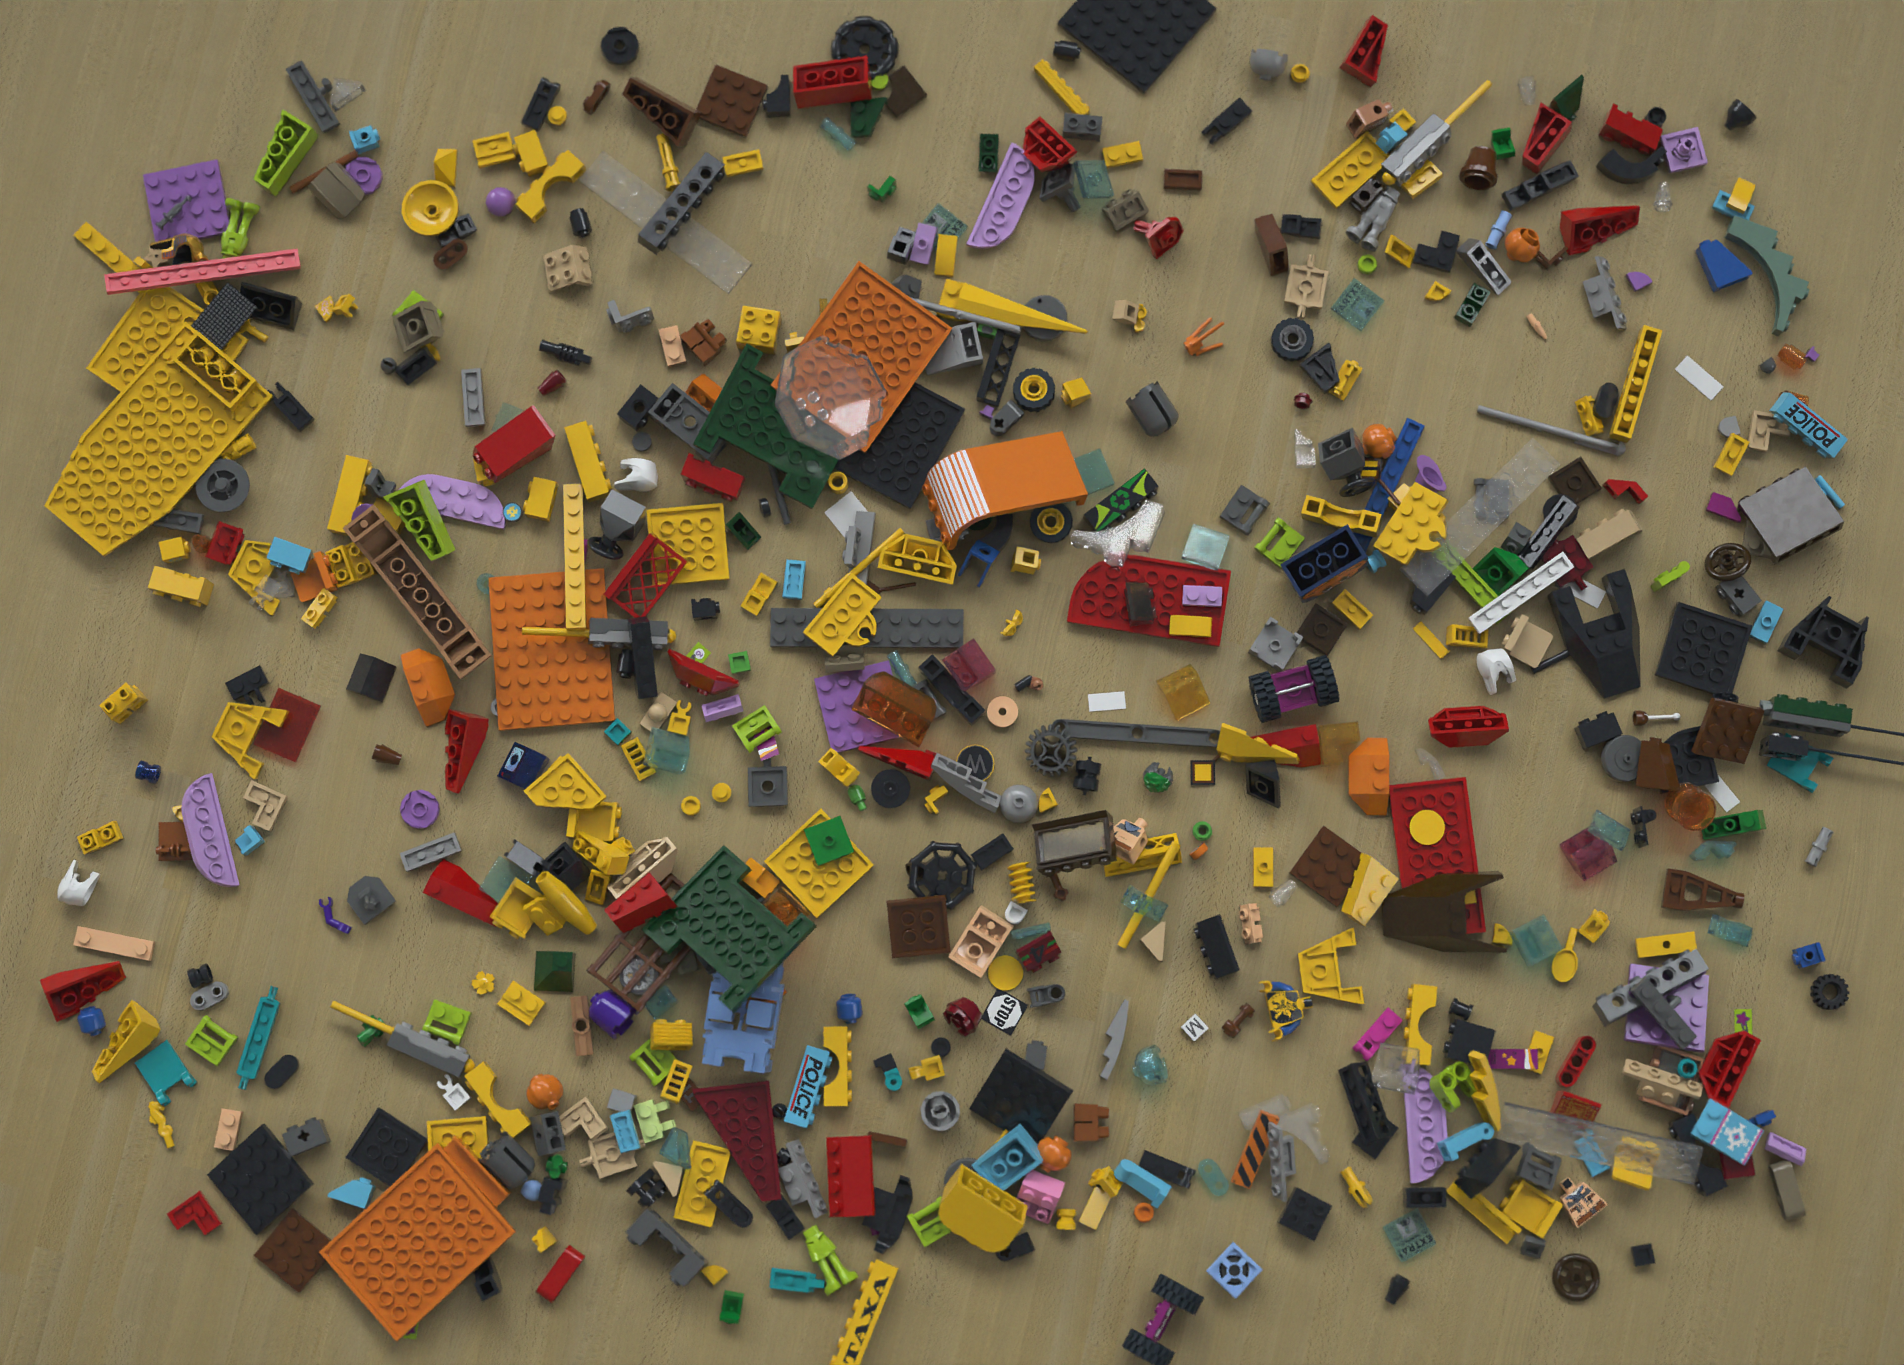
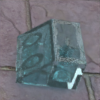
(667, 751)
(1535, 940)

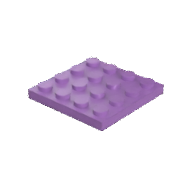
(202, 216)
(837, 696)
(1643, 1028)

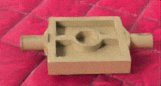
(1306, 286)
(607, 1157)

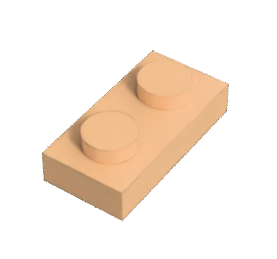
(672, 346)
(228, 1129)

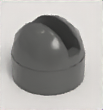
(1768, 366)
(387, 369)

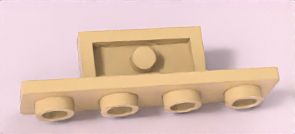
(1661, 1084)

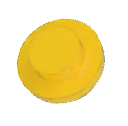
(1299, 73)
(557, 115)
(721, 792)

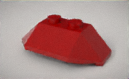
(1046, 147)
(700, 676)
(1467, 726)
(1727, 1065)

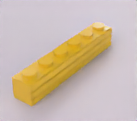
(1060, 88)

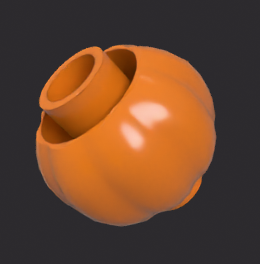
(1522, 244)
(1378, 441)
(544, 1092)
(1054, 1154)

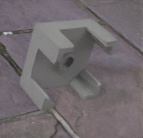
(1275, 645)

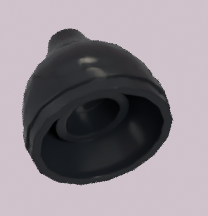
(1739, 115)

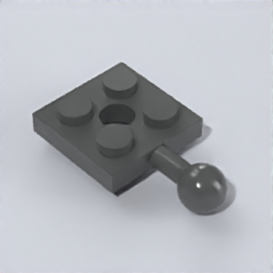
(758, 776)

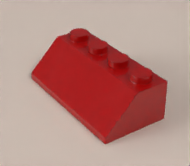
(832, 82)
(850, 1176)

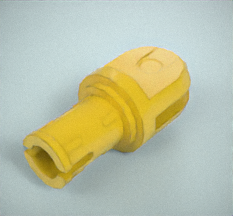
(1357, 1187)

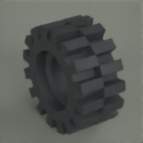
(1838, 983)

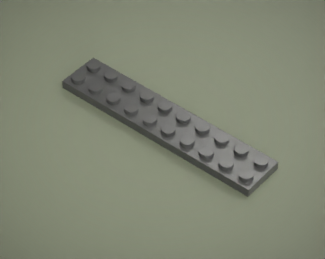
(894, 628)

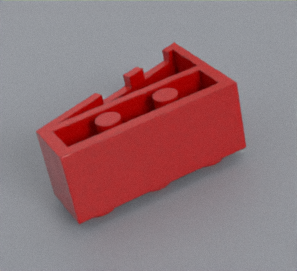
(1365, 53)
(1630, 132)
(1545, 137)
(712, 478)
(639, 903)

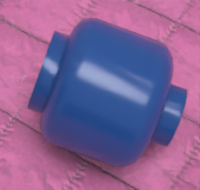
(849, 1008)
(91, 1020)

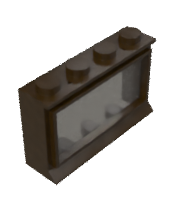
(1075, 842)

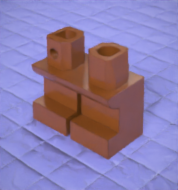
(701, 343)
(1091, 1113)

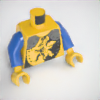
(1284, 1007)

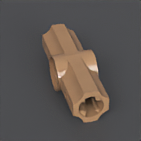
(580, 1012)

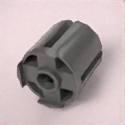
(1153, 410)
(507, 1161)

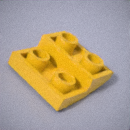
(350, 564)

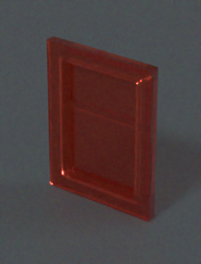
(290, 738)

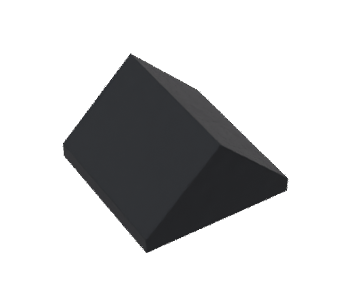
(371, 677)
(1263, 782)

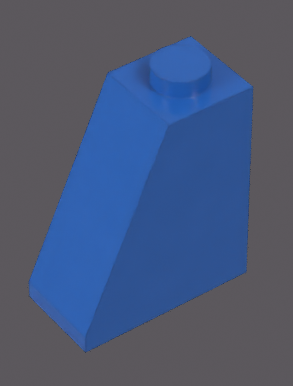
(1721, 265)

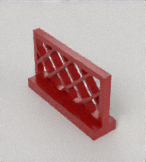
(632, 566)

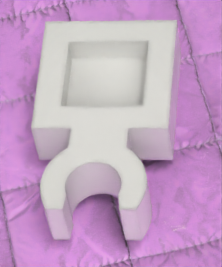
(455, 1094)

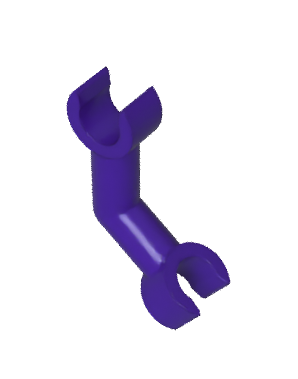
(329, 917)

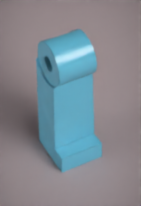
(1463, 1139)
(1142, 1181)

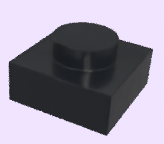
(1642, 1254)

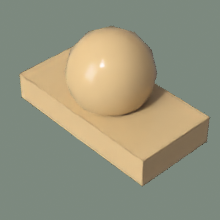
(658, 712)

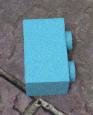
(289, 555)

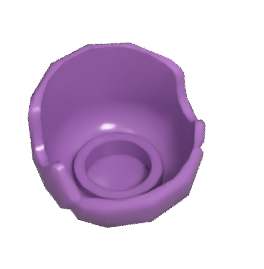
(500, 201)

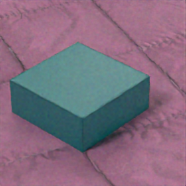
(617, 732)

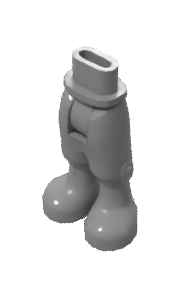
(1377, 216)

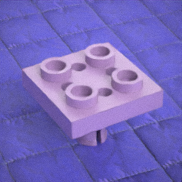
(1683, 151)

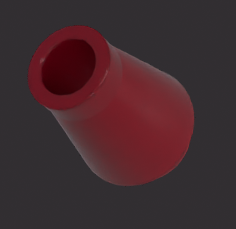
(553, 382)

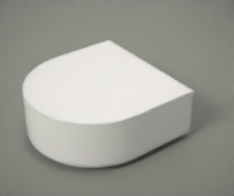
(1014, 913)

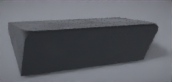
(416, 365)

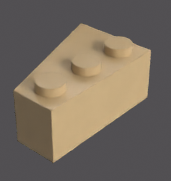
(1608, 533)

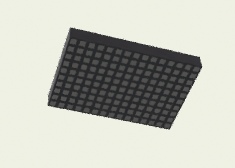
(224, 316)

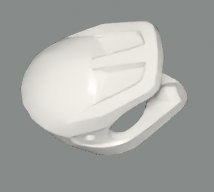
(642, 477)
(1491, 663)
(72, 891)

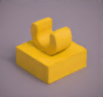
(343, 305)
(793, 342)

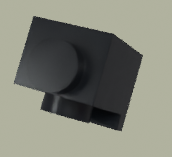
(705, 609)

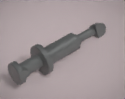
(172, 213)

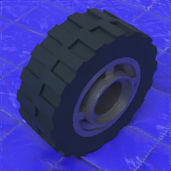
(1290, 351)

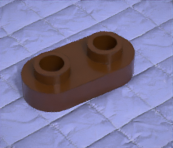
(599, 92)
(450, 254)

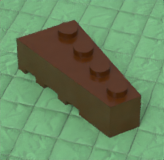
(666, 112)

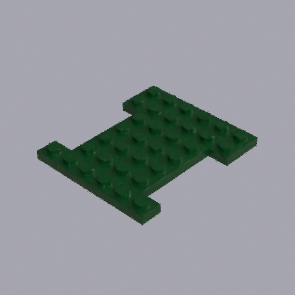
(750, 421)
(728, 927)

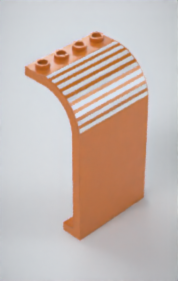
(1001, 481)

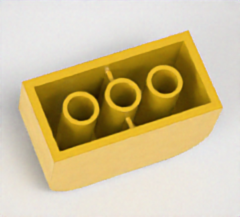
(980, 1211)

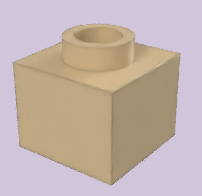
(1125, 312)

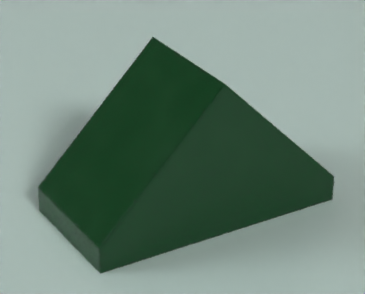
(743, 531)

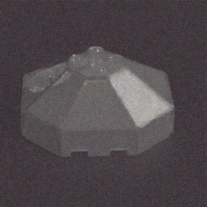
(829, 397)

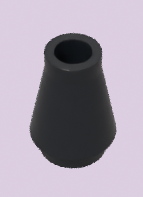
(1397, 1288)

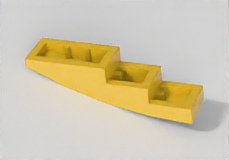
(1486, 1092)

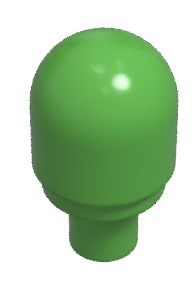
(857, 796)

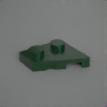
(865, 116)

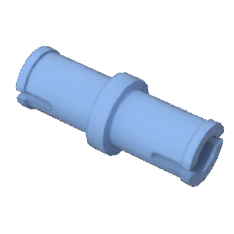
(1498, 230)

